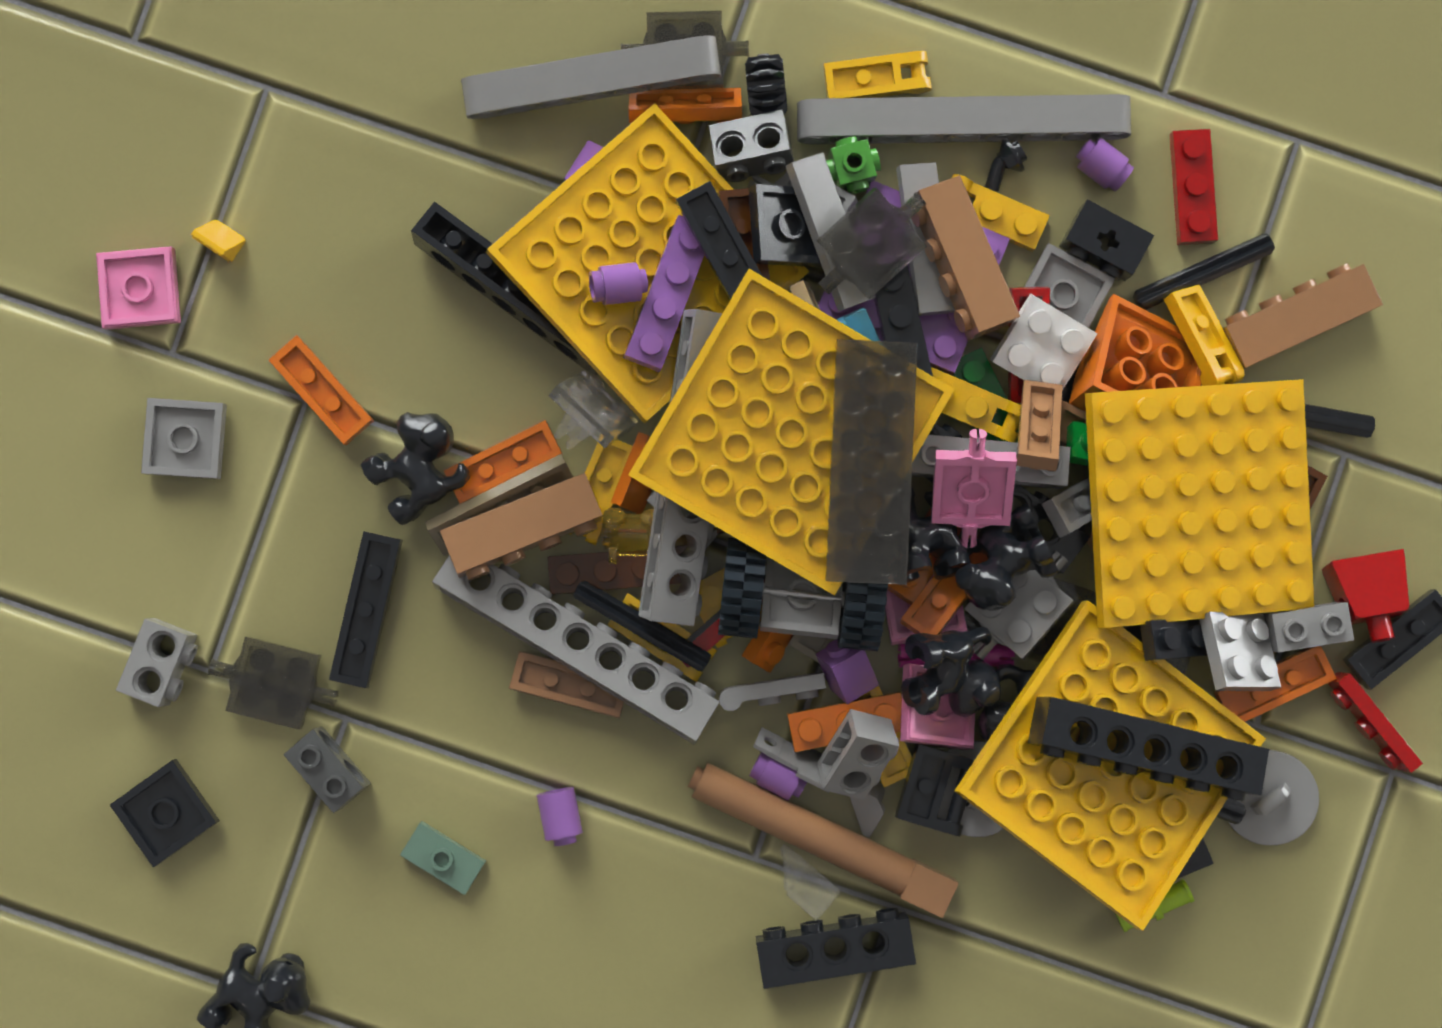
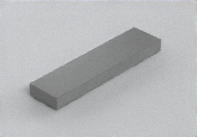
(821, 210)
(923, 272)

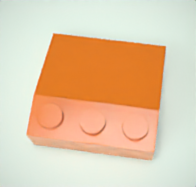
(1133, 353)

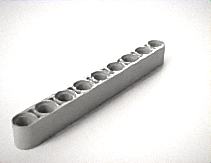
(965, 119)

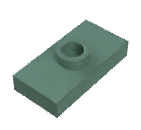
(443, 857)

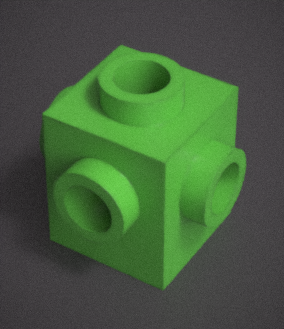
(848, 178)

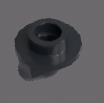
(1010, 157)

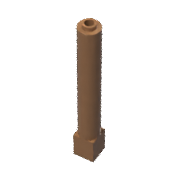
(824, 839)

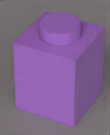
(847, 671)

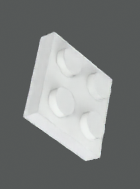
(1043, 344)

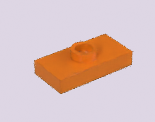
(629, 492)

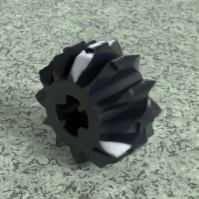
(765, 84)

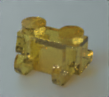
(626, 533)

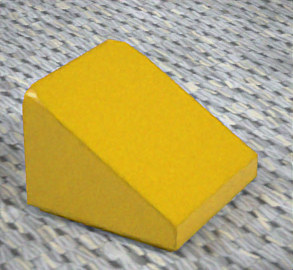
(219, 239)

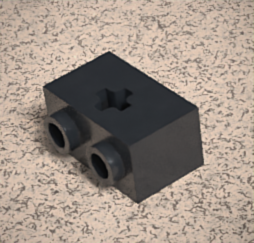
(1126, 241)

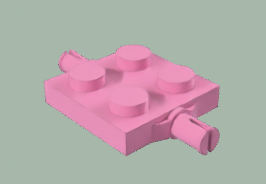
(973, 488)

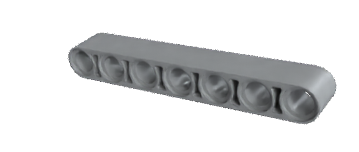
(591, 77)

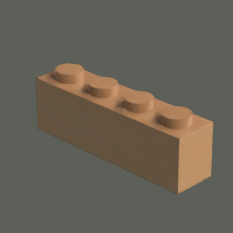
(964, 260)
(1303, 315)
(521, 526)

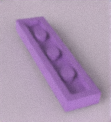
(666, 298)

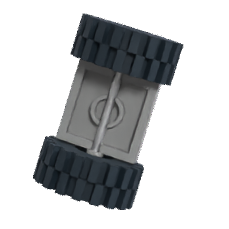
(796, 604)

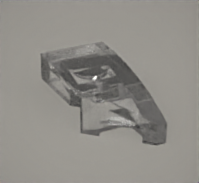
(806, 884)

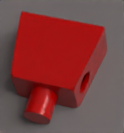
(1373, 588)

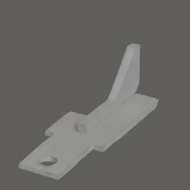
(805, 763)

